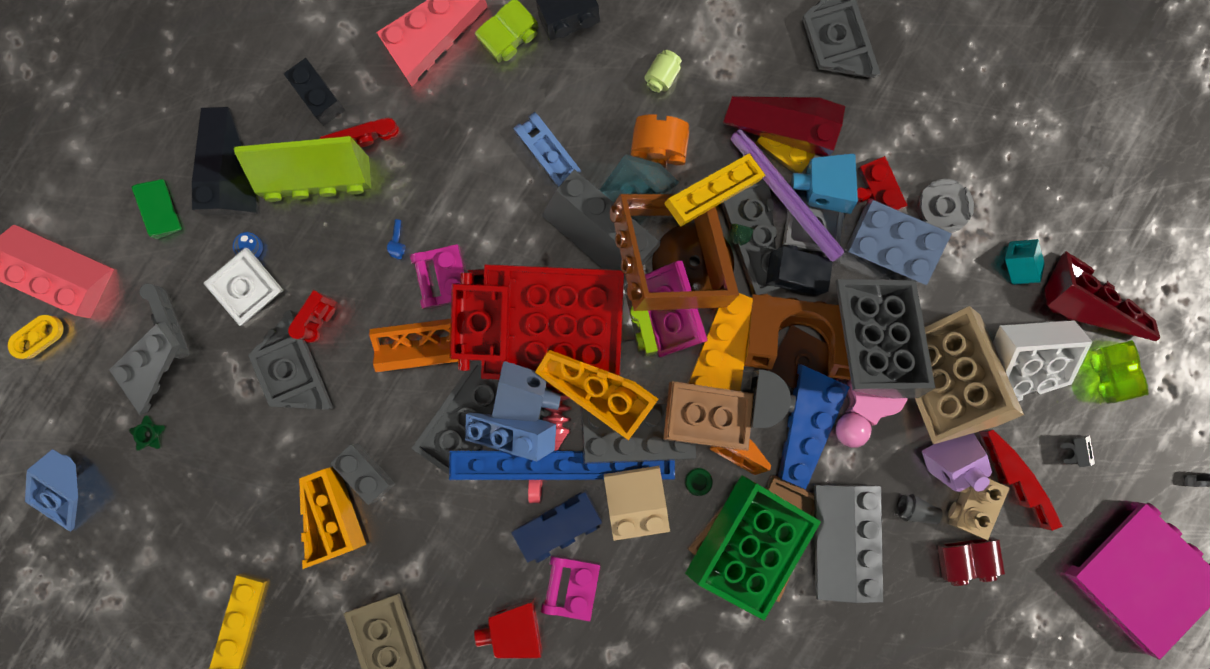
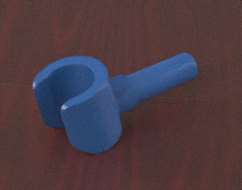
(394, 248)

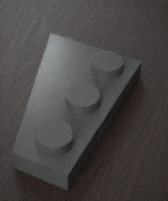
(144, 364)

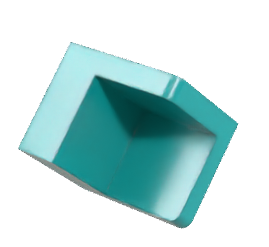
(1025, 261)

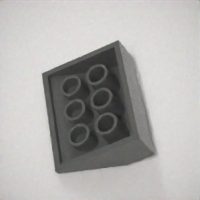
(885, 337)

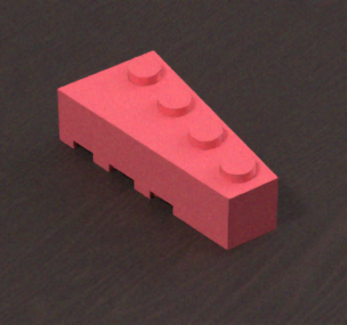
(427, 32)

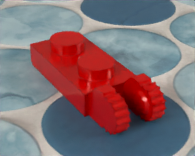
(366, 133)

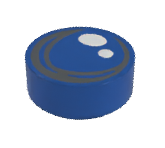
(249, 241)

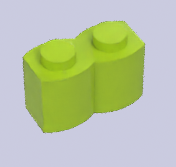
(507, 31)

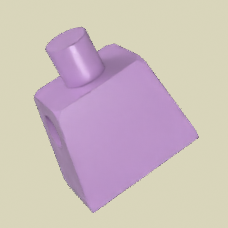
(959, 463)

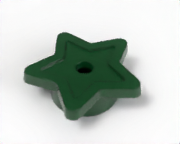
(140, 430)

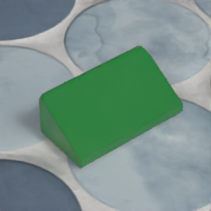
(156, 208)

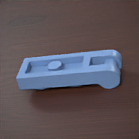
(546, 149)

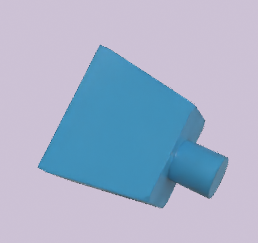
(829, 183)

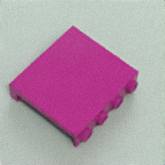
(1147, 580)

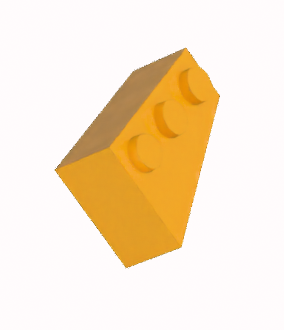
(328, 517)

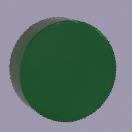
(698, 481)

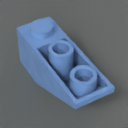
(517, 437)

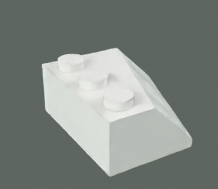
(1041, 355)

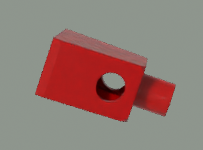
(512, 632)

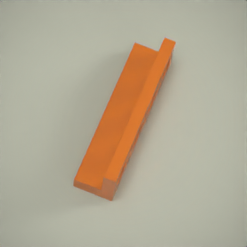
(407, 353)

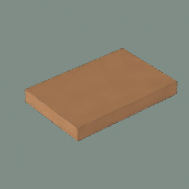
(708, 416)

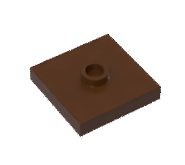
(803, 349)

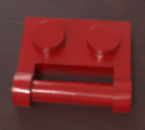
(311, 317)

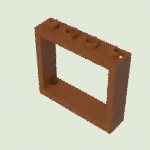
(713, 247)

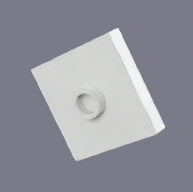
(243, 286)

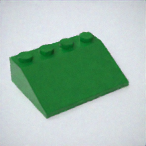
(752, 548)

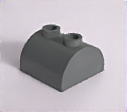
(770, 399)

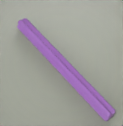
(789, 197)

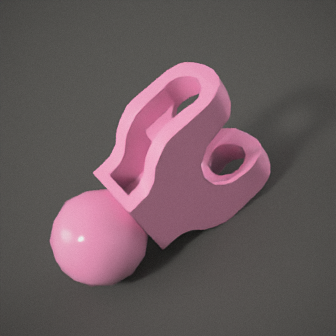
(862, 413)

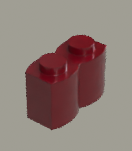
(971, 560)

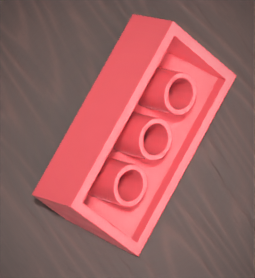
(51, 272)

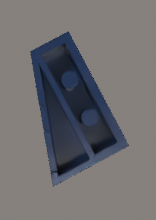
(557, 527)

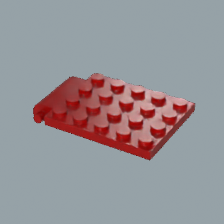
(537, 310)

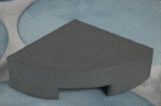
(1197, 480)

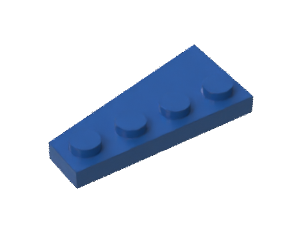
(810, 424)

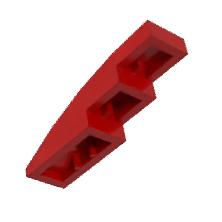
(1013, 470)

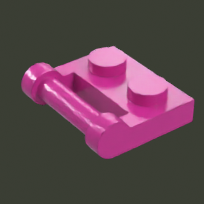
(448, 270)
(580, 588)

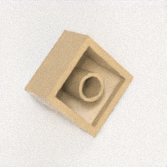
(636, 503)

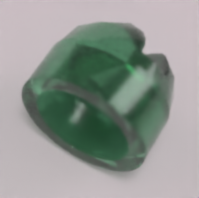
(740, 234)

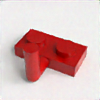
(880, 184)

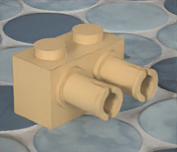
(978, 510)

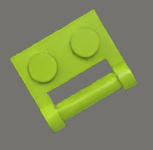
(645, 338)

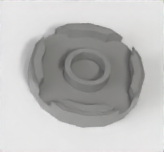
(946, 205)

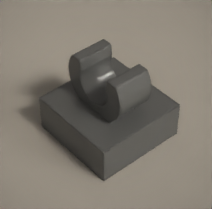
(1083, 451)

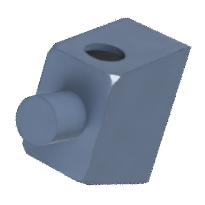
(522, 394)

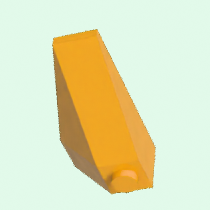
(607, 396)

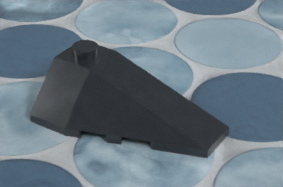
(217, 176)

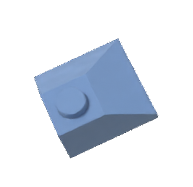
(53, 488)

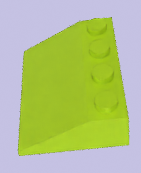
(305, 168)

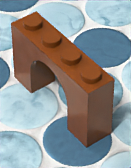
(773, 314)

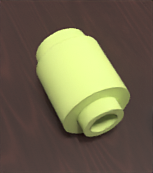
(663, 71)

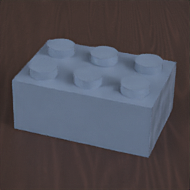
(898, 241)

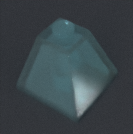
(638, 177)

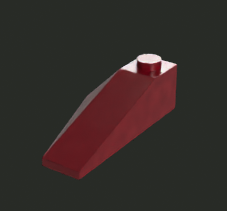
(795, 121)
(1085, 299)

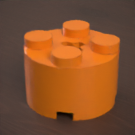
(660, 140)

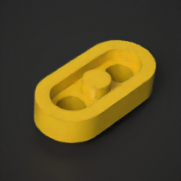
(37, 336)

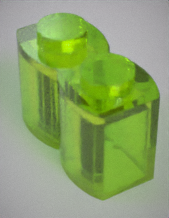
(1119, 372)

